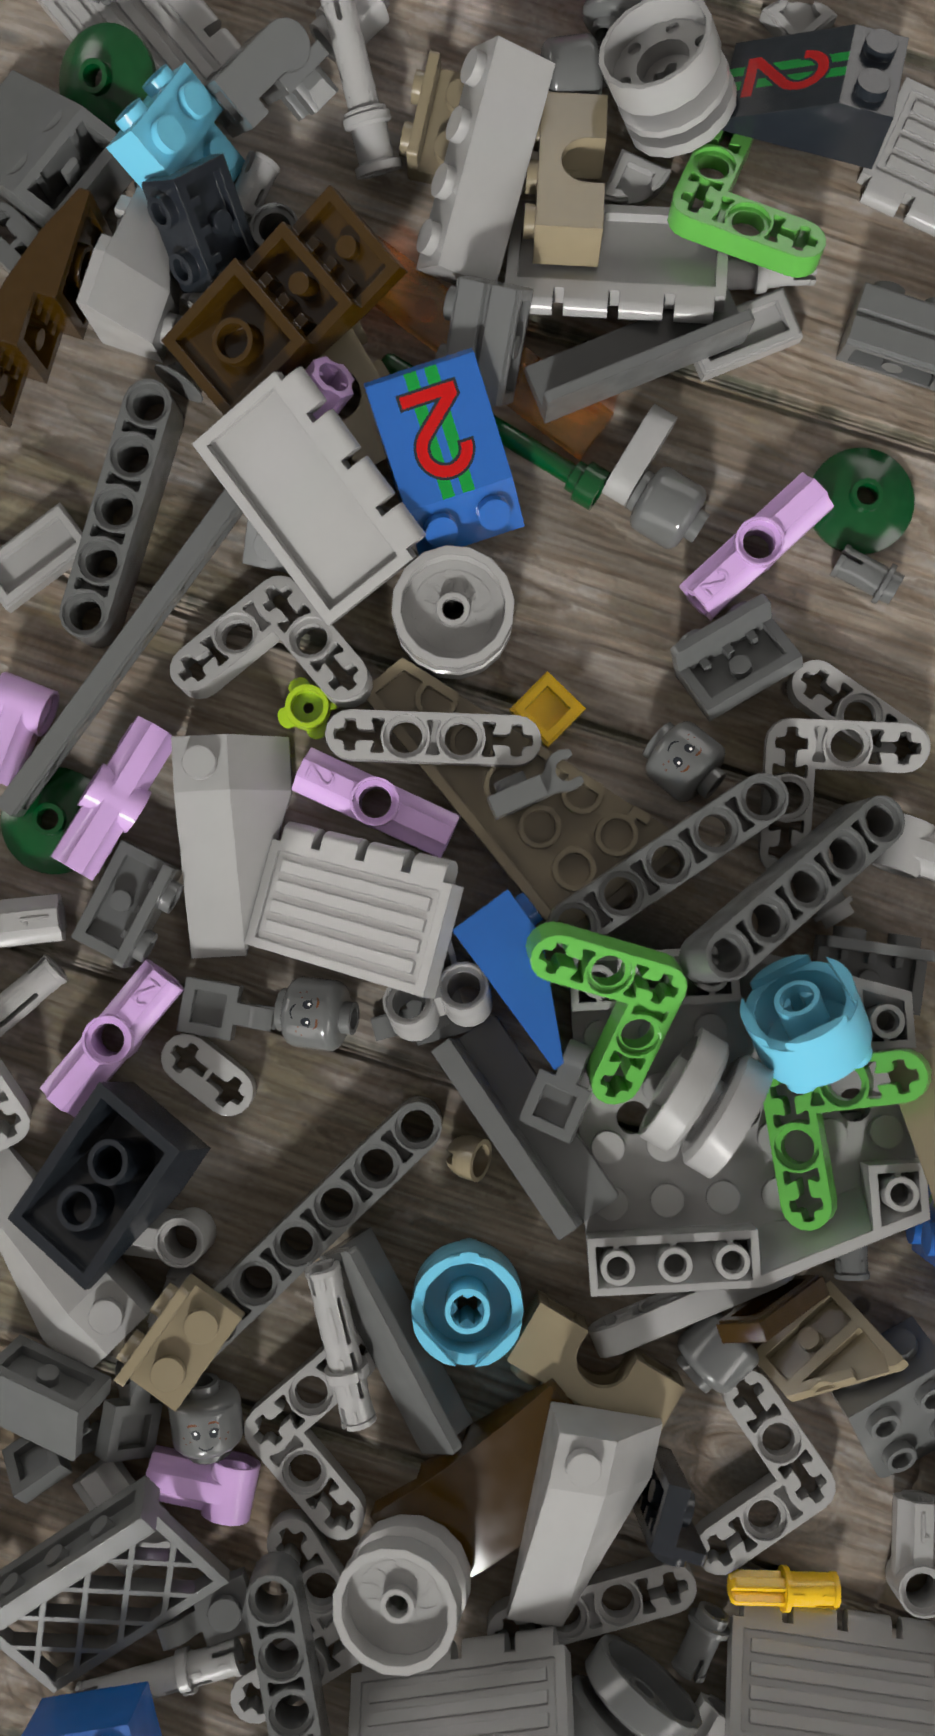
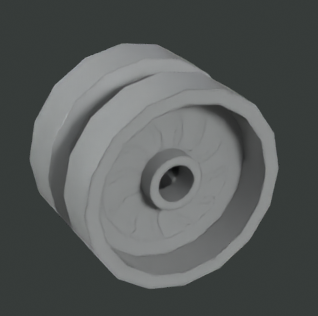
(453, 580)
(706, 1103)
(402, 1595)

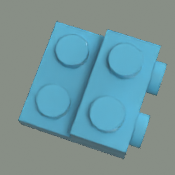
(171, 127)

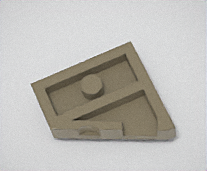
(827, 1350)

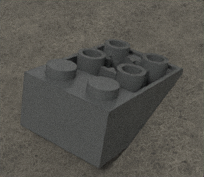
(52, 151)

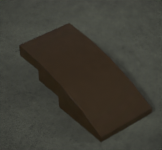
(42, 297)
(284, 301)
(486, 1484)

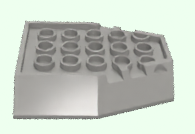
(729, 1231)

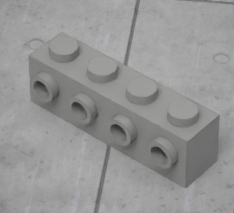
(484, 161)

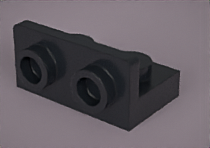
(199, 221)
(667, 1513)

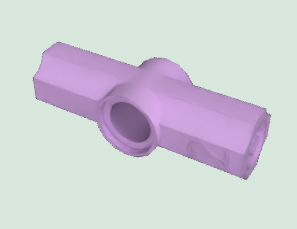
(778, 523)
(344, 786)
(114, 798)
(135, 1012)

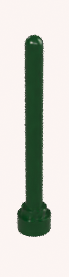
(580, 479)

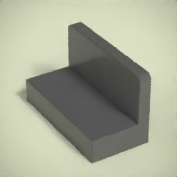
(48, 1395)

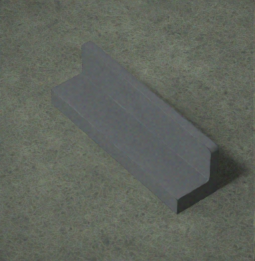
(630, 358)
(495, 1084)
(386, 1327)

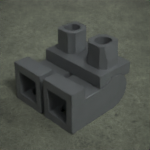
(271, 66)

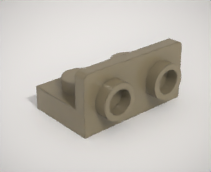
(424, 140)
(181, 1342)

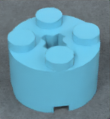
(807, 1022)
(467, 1334)

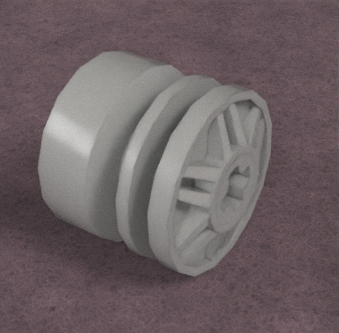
(668, 76)

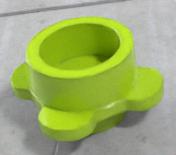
(293, 713)

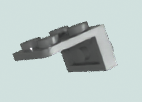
(896, 1411)

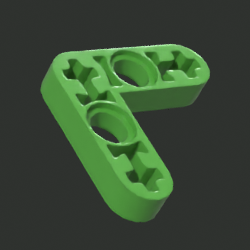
(723, 209)
(631, 992)
(824, 1100)

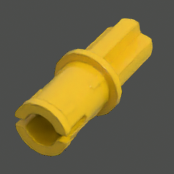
(784, 1588)

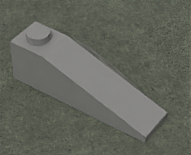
(129, 284)
(228, 810)
(69, 1319)
(581, 1495)

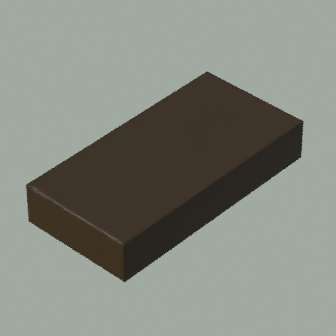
(772, 1312)

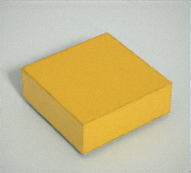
(549, 708)

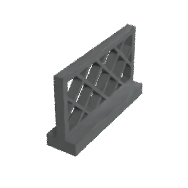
(66, 1565)

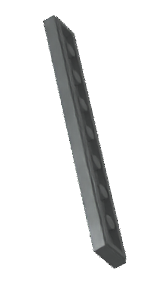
(120, 656)

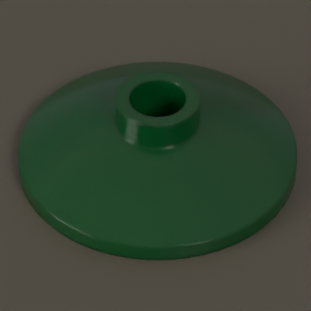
(124, 68)
(862, 525)
(27, 836)

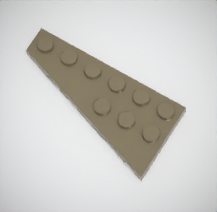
(544, 847)

